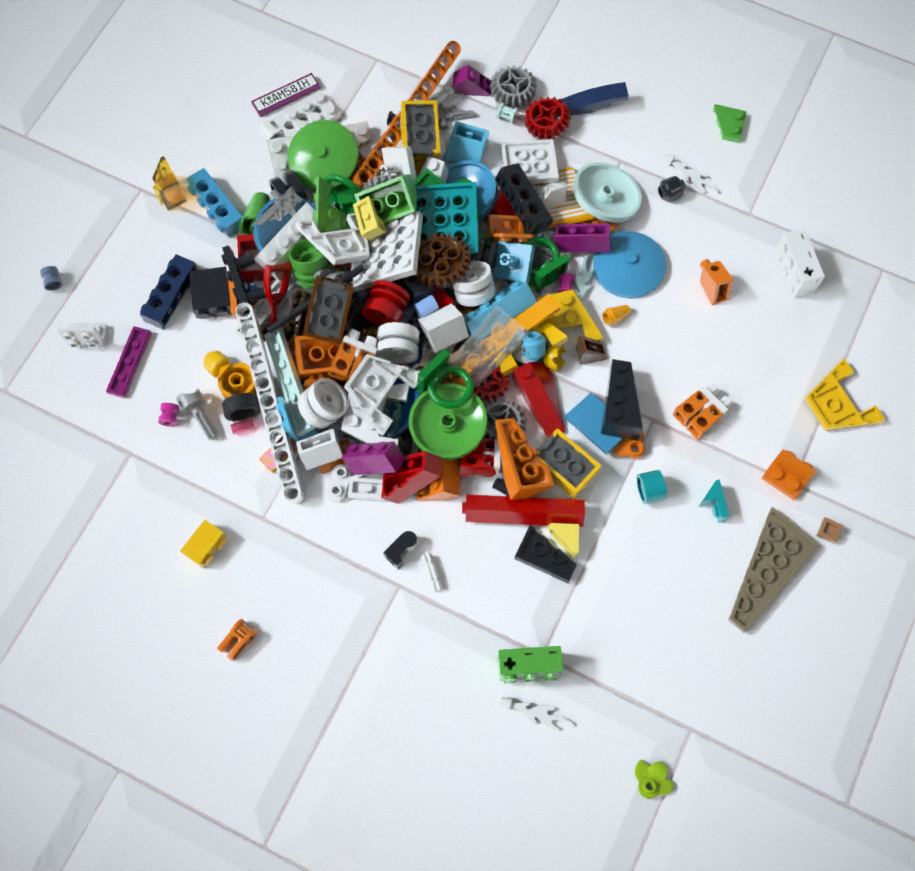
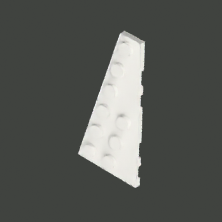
(278, 147)

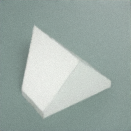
(552, 194)

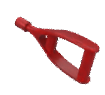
(277, 297)

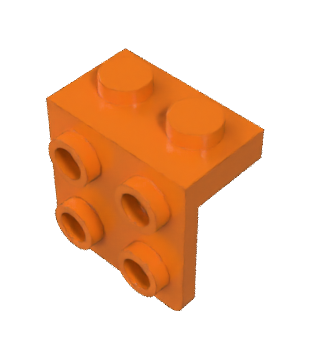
(506, 228)

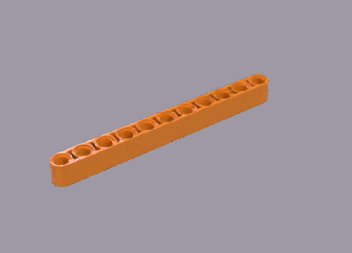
(418, 93)

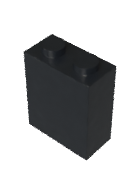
(210, 292)

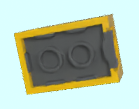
(420, 128)
(568, 463)

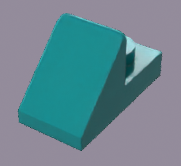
(716, 498)

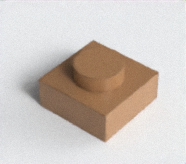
(829, 530)

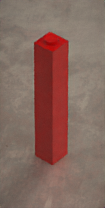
(523, 511)

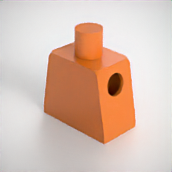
(715, 281)

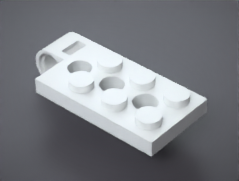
(276, 125)

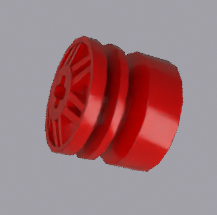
(385, 303)

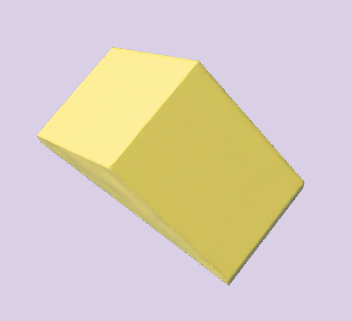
(567, 536)

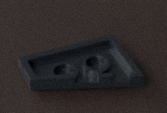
(543, 556)

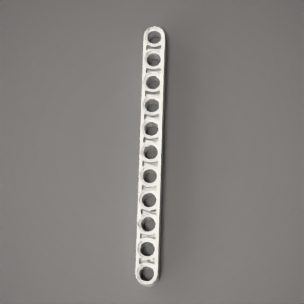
(265, 394)

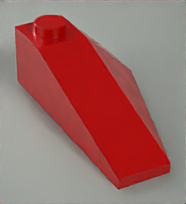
(540, 394)

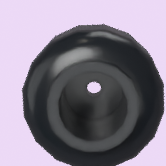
(671, 188)

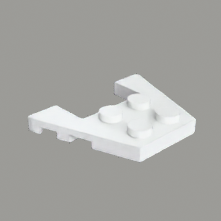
(340, 245)
(372, 382)
(358, 425)

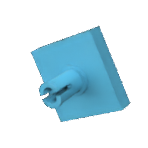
(514, 261)

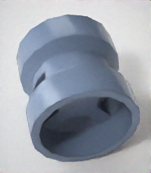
(50, 277)

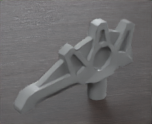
(449, 113)
(283, 205)

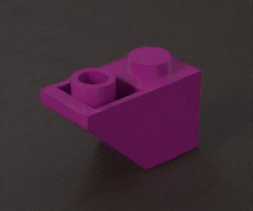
(471, 82)

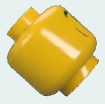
(214, 362)

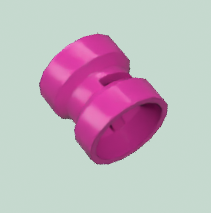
(168, 414)

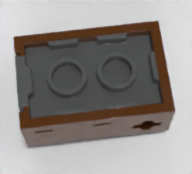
(328, 309)

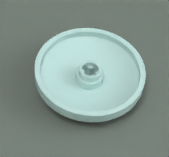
(607, 192)

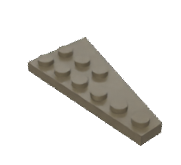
(775, 560)

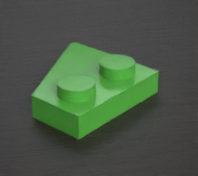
(730, 122)

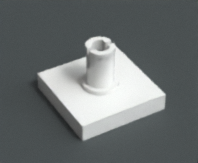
(398, 161)

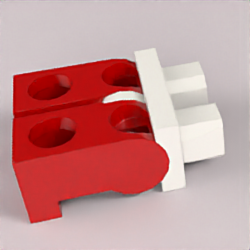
(483, 460)

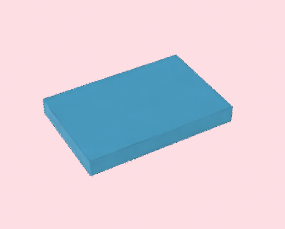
(588, 418)

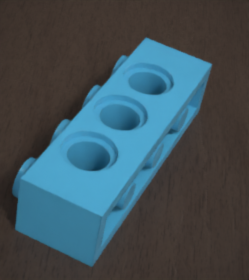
(203, 181)

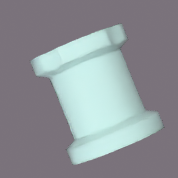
(507, 112)

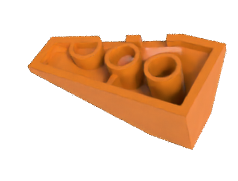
(521, 466)

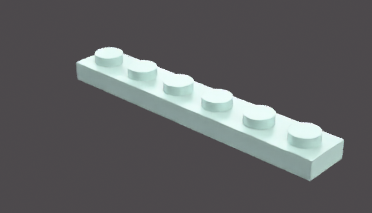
(287, 378)

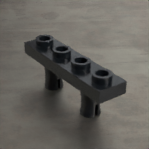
(235, 266)

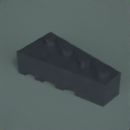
(621, 404)

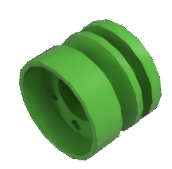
(306, 262)

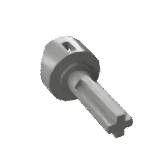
(192, 402)

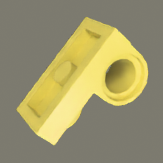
(368, 221)

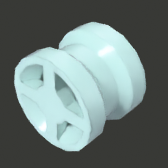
(549, 234)

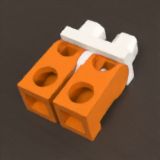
(351, 352)
(708, 407)

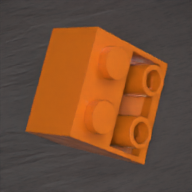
(444, 487)

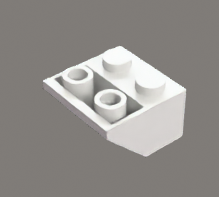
(319, 449)

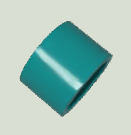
(651, 486)

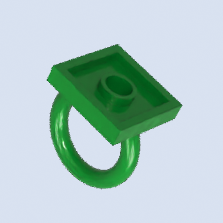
(343, 195)
(549, 271)
(435, 373)

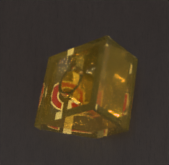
(167, 186)

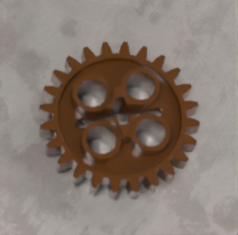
(437, 261)

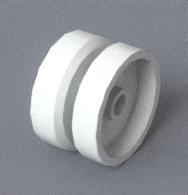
(476, 286)
(397, 343)
(323, 403)

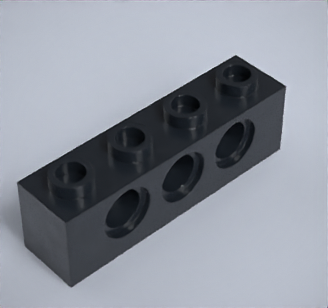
(523, 199)

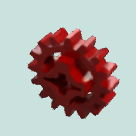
(495, 385)

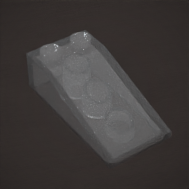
(489, 345)

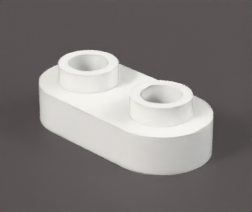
(338, 482)

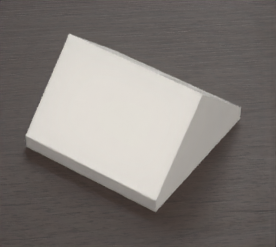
(444, 327)

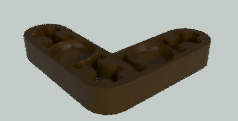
(291, 328)

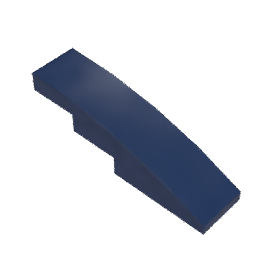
(597, 97)

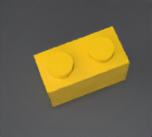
(204, 544)

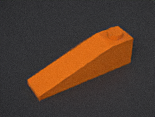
(314, 356)

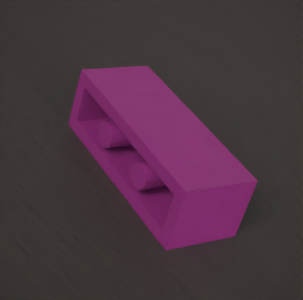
(583, 237)
(373, 458)

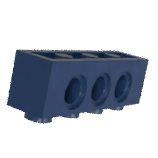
(178, 286)

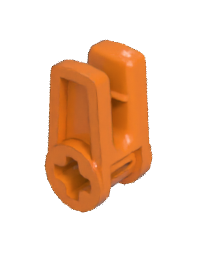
(243, 639)

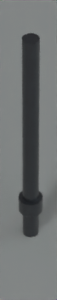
(346, 277)

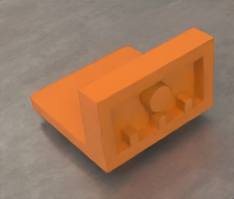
(788, 474)

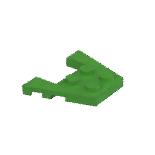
(327, 217)

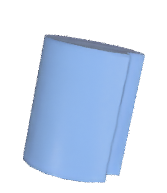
(426, 306)

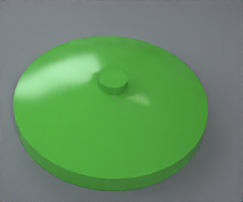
(323, 150)
(445, 430)

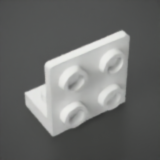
(84, 334)

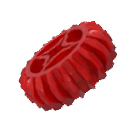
(549, 113)

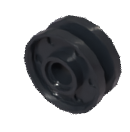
(487, 254)

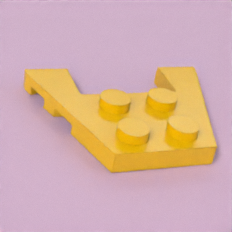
(572, 315)
(554, 336)
(833, 405)

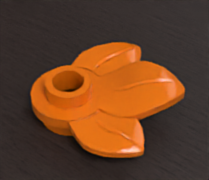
(625, 447)

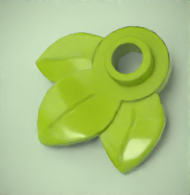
(655, 776)

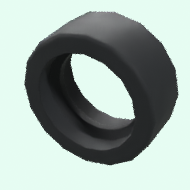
(241, 406)

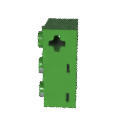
(530, 664)

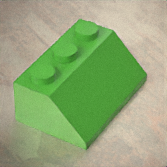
(392, 198)

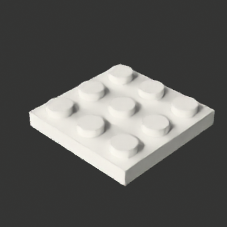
(535, 158)

